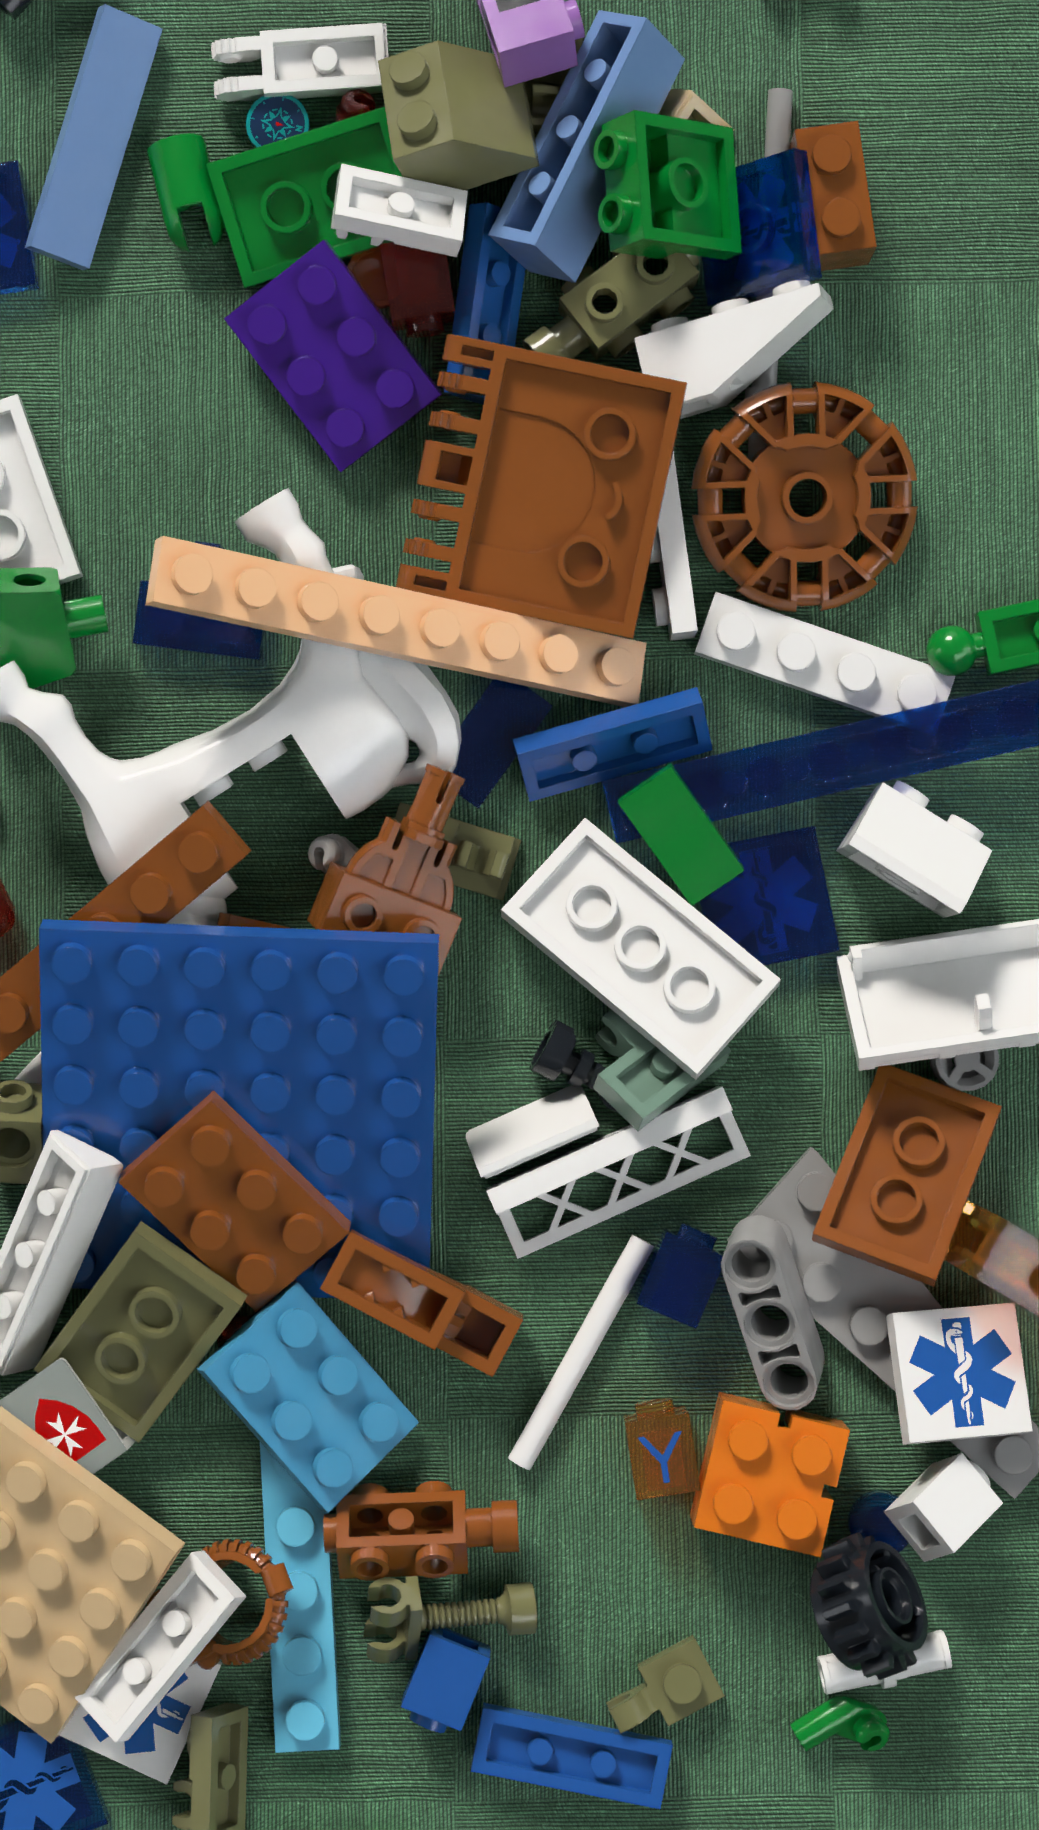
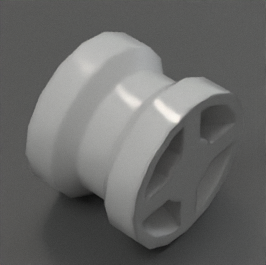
(962, 1076)

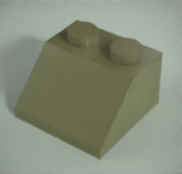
(454, 117)

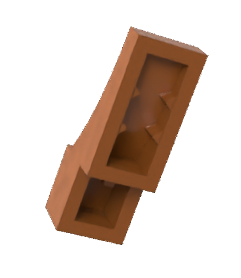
(422, 1303)

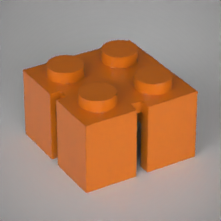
(767, 1477)

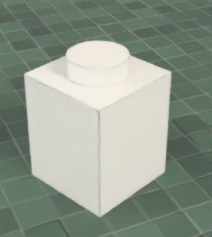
(944, 1507)

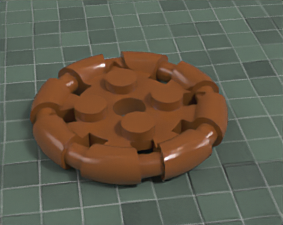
(767, 488)

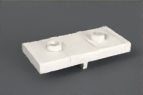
(942, 994)

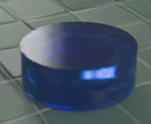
(869, 1518)

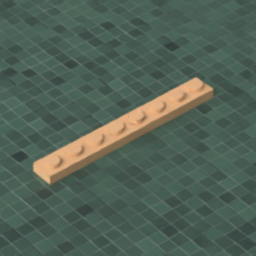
(393, 622)

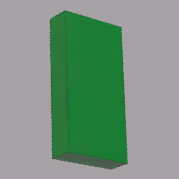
(681, 834)

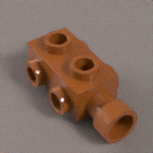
(414, 1531)

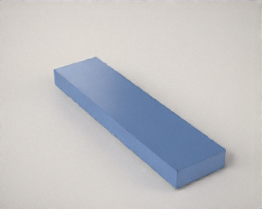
(93, 137)

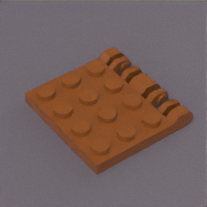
(554, 490)

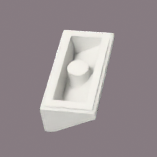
(531, 1131)

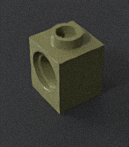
(20, 1130)

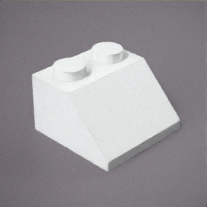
(916, 849)

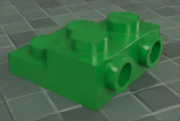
(668, 187)

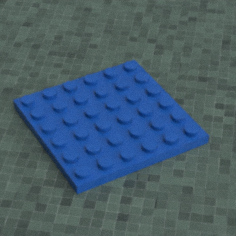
(295, 1028)

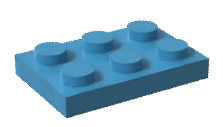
(308, 1396)

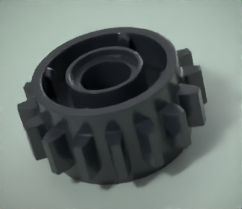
(868, 1606)

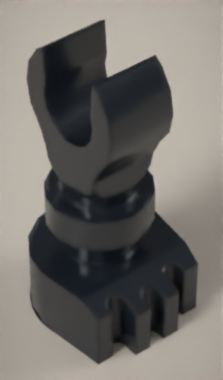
(557, 1055)

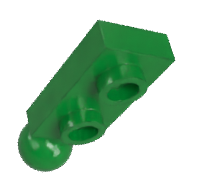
(1004, 639)

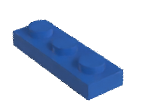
(487, 291)
(613, 744)
(571, 1756)

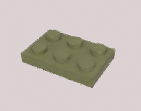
(144, 1329)

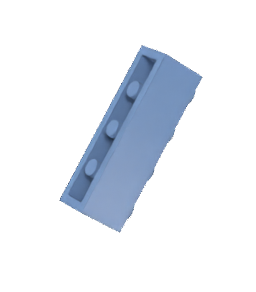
(554, 208)

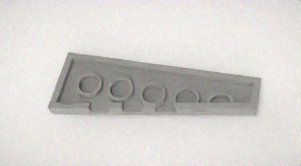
(855, 1298)

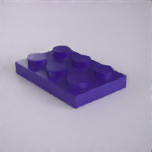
(333, 355)

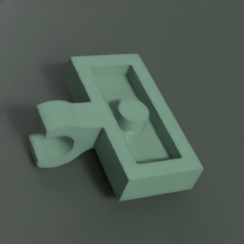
(644, 1078)

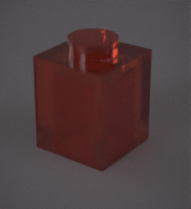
(417, 290)

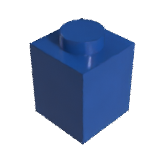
(445, 1680)

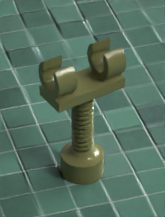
(405, 1620)

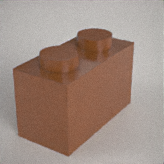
(839, 193)

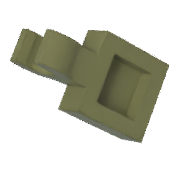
(675, 1683)

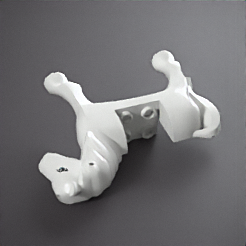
(339, 704)

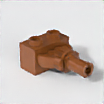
(402, 875)

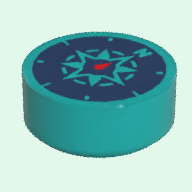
(275, 119)

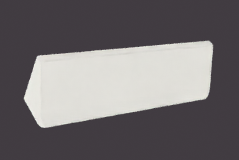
(49, 1244)

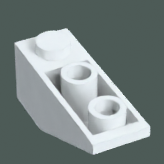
(731, 346)

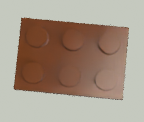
(907, 1174)
(234, 1201)

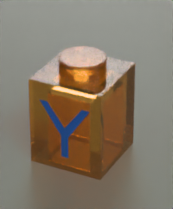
(661, 1449)

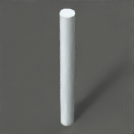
(580, 1352)

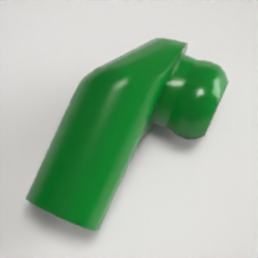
(846, 1718)

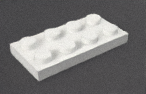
(640, 948)

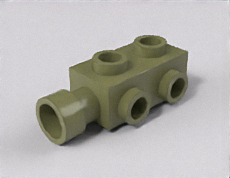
(637, 301)

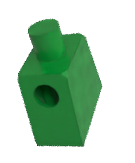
(41, 625)

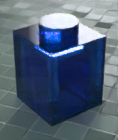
(681, 1275)

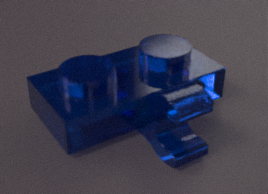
(193, 633)

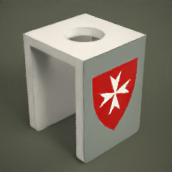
(67, 1416)

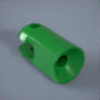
(184, 183)

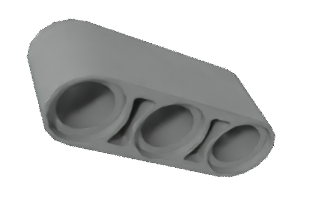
(772, 1340)

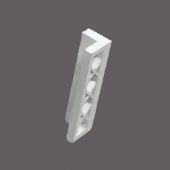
(608, 1150)

